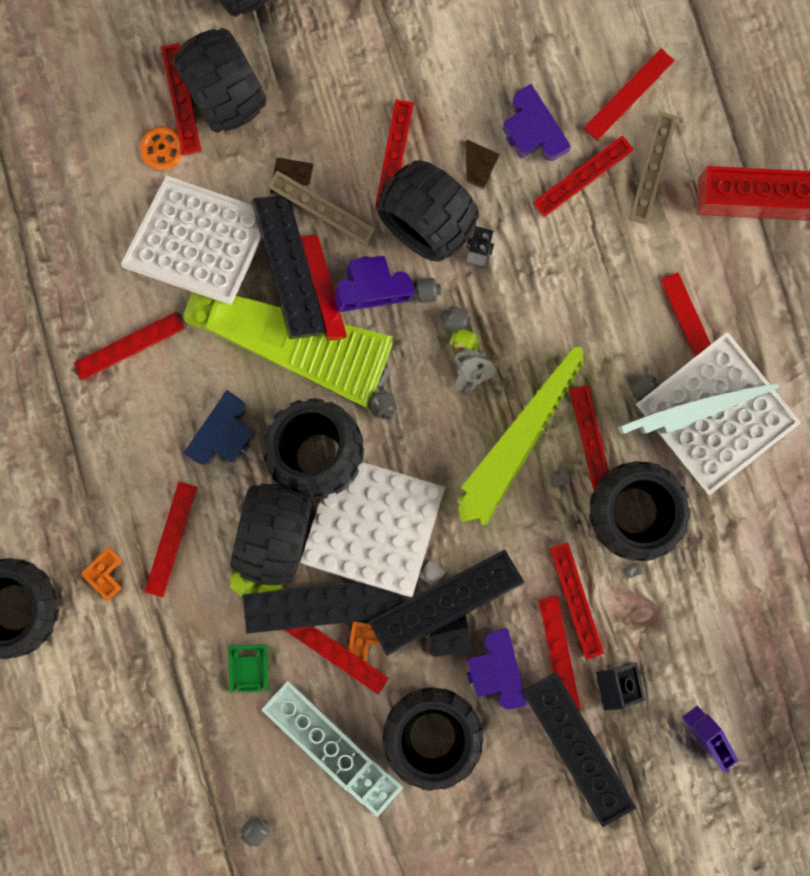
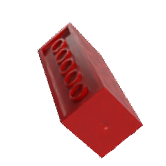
(754, 193)

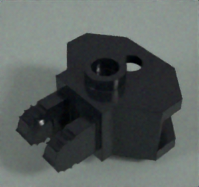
(480, 246)

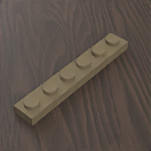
(653, 168)
(321, 208)

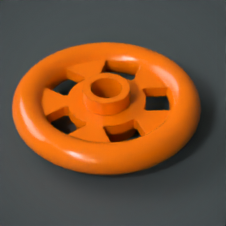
(151, 159)

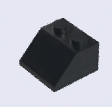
(451, 638)
(620, 686)

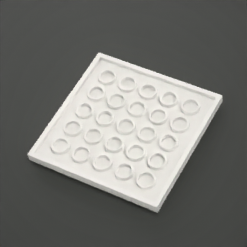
(195, 240)
(730, 439)
(375, 529)

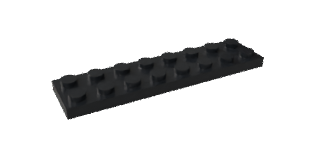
(289, 267)
(446, 602)
(315, 606)
(579, 749)

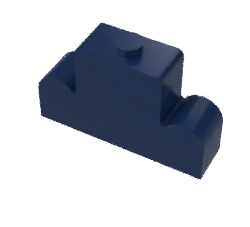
(222, 433)

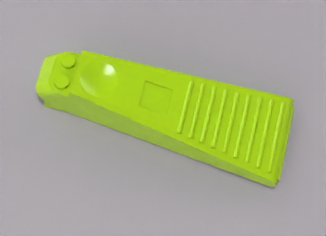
(342, 366)
(501, 465)

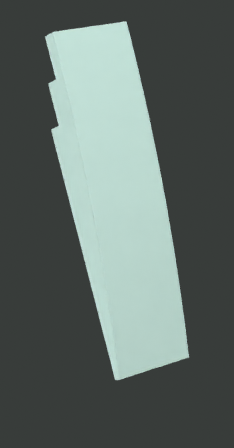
(688, 413)
(332, 749)

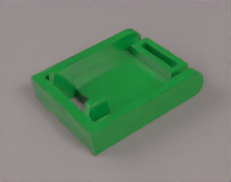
(248, 671)

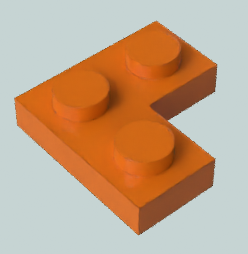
(99, 574)
(361, 637)

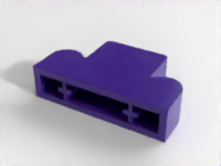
(534, 127)
(372, 285)
(497, 671)
(711, 738)

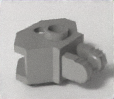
(472, 369)

